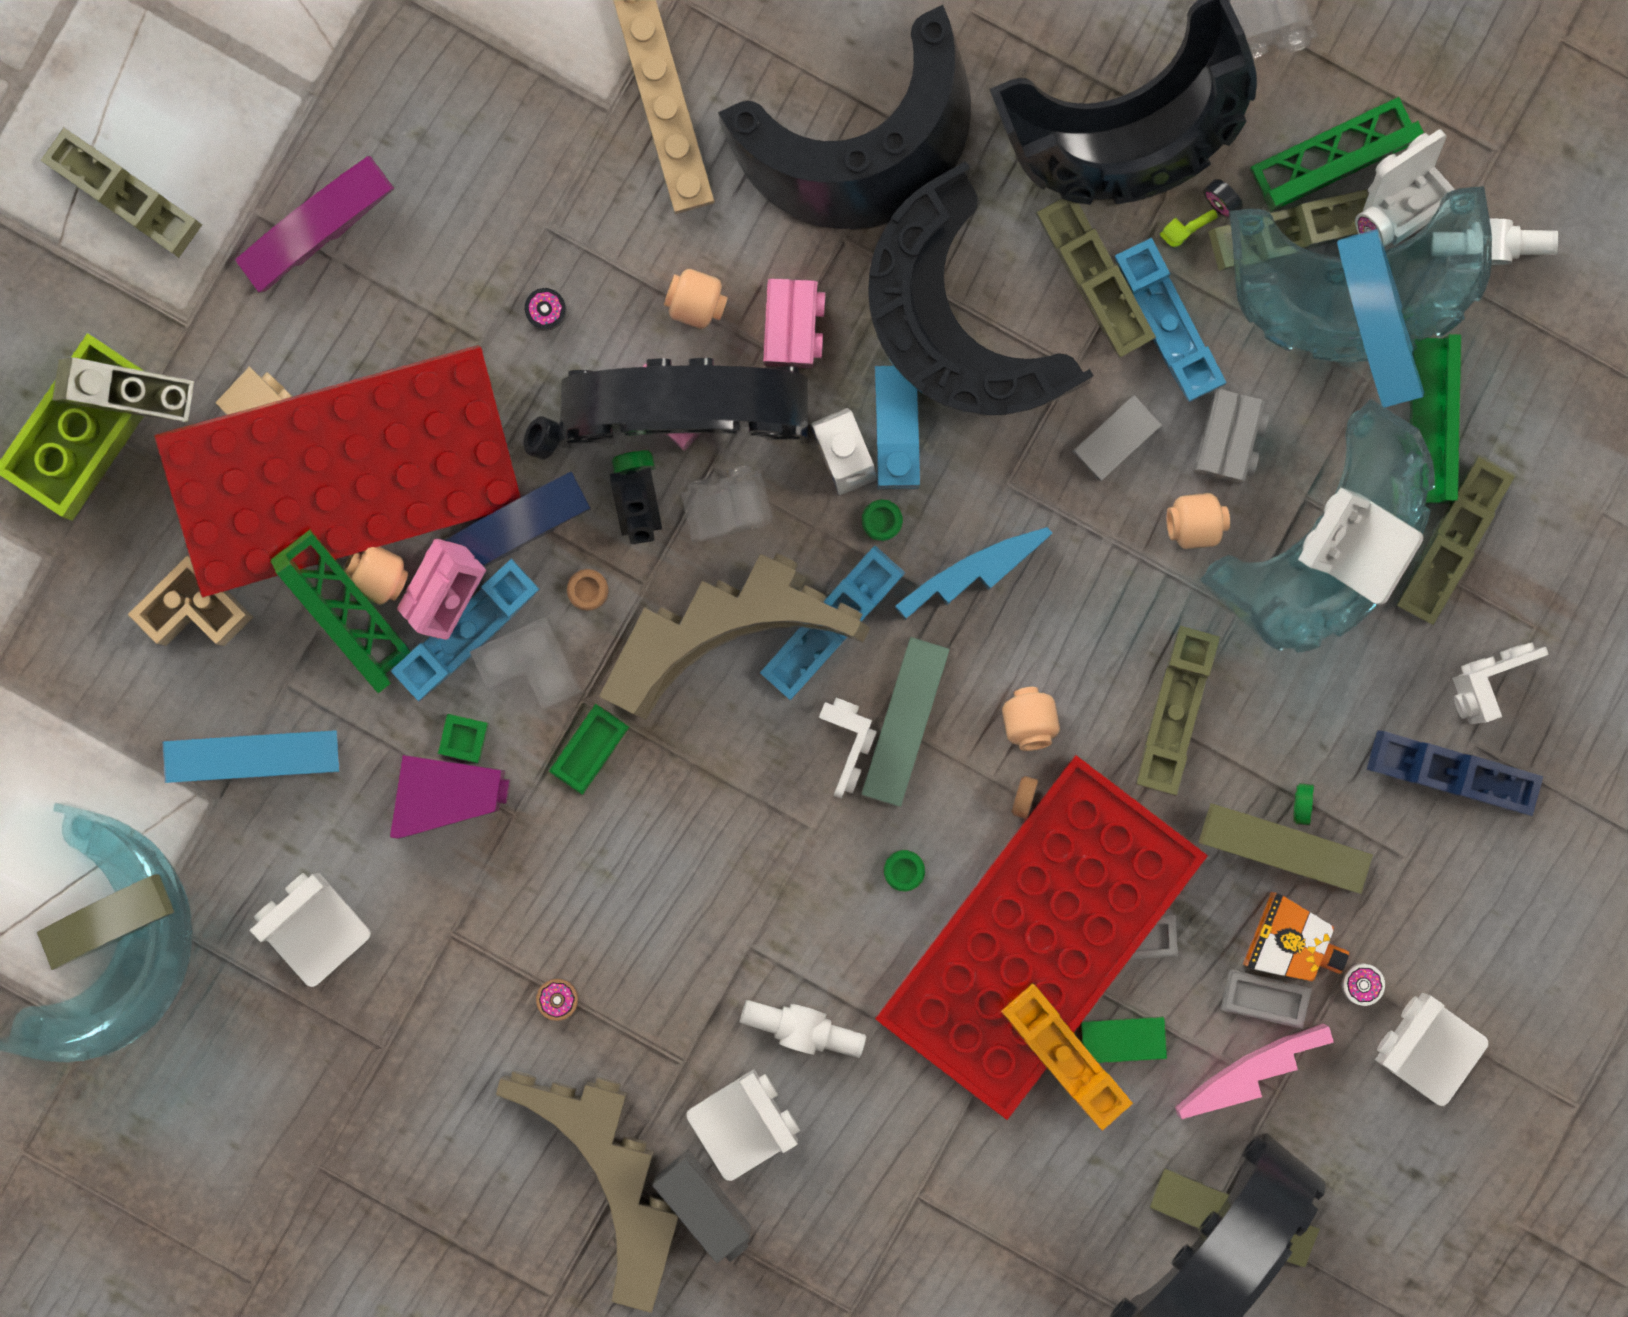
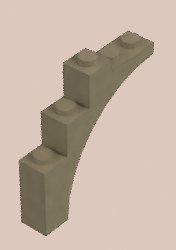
(769, 600)
(591, 1123)

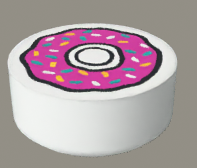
(1375, 219)
(1363, 984)

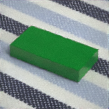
(589, 749)
(1125, 1039)

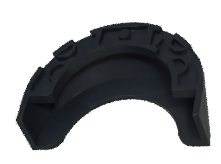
(1147, 137)
(869, 176)
(920, 329)
(683, 401)
(1240, 1244)

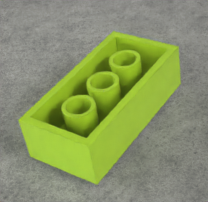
(68, 445)

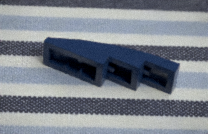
(523, 520)
(1455, 773)

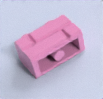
(791, 323)
(441, 589)

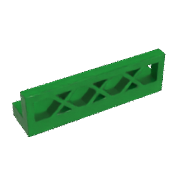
(1342, 167)
(1439, 411)
(329, 620)

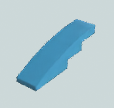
(1380, 318)
(987, 565)
(812, 647)
(250, 756)

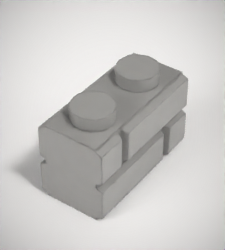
(1230, 436)

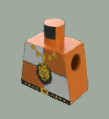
(1293, 942)

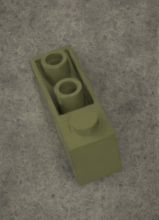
(122, 389)

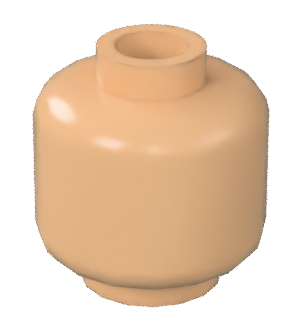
(695, 298)
(1197, 521)
(377, 574)
(1031, 719)

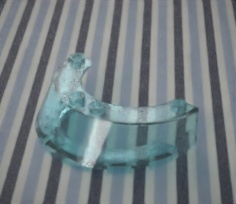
(1305, 296)
(1300, 605)
(145, 965)

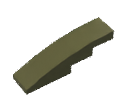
(121, 192)
(1305, 225)
(1095, 276)
(1455, 540)
(1285, 848)
(105, 921)

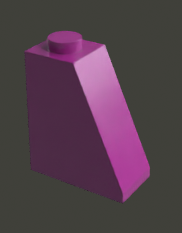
(443, 794)

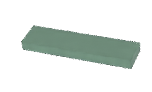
(905, 721)

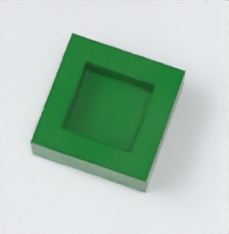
(463, 738)

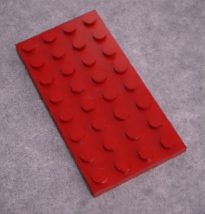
(344, 461)
(1050, 911)

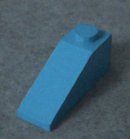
(896, 431)

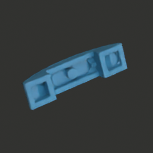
(1175, 333)
(482, 618)

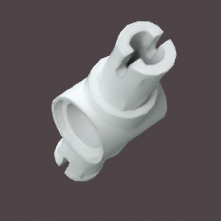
(1511, 242)
(802, 1029)

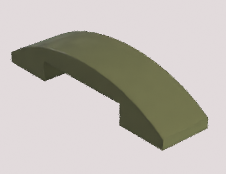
(1176, 710)
(1193, 1202)

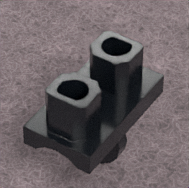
(636, 505)

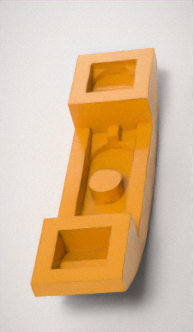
(1066, 1057)

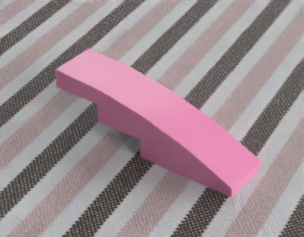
(1240, 1080)

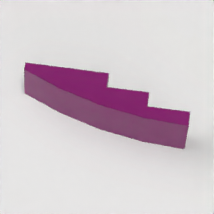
(314, 224)

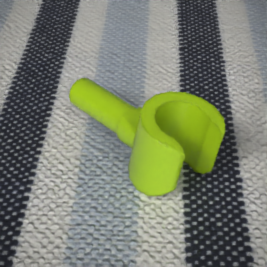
(1176, 233)

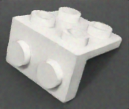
(1410, 185)
(1361, 545)
(1475, 695)
(845, 715)
(311, 928)
(1431, 1049)
(743, 1125)

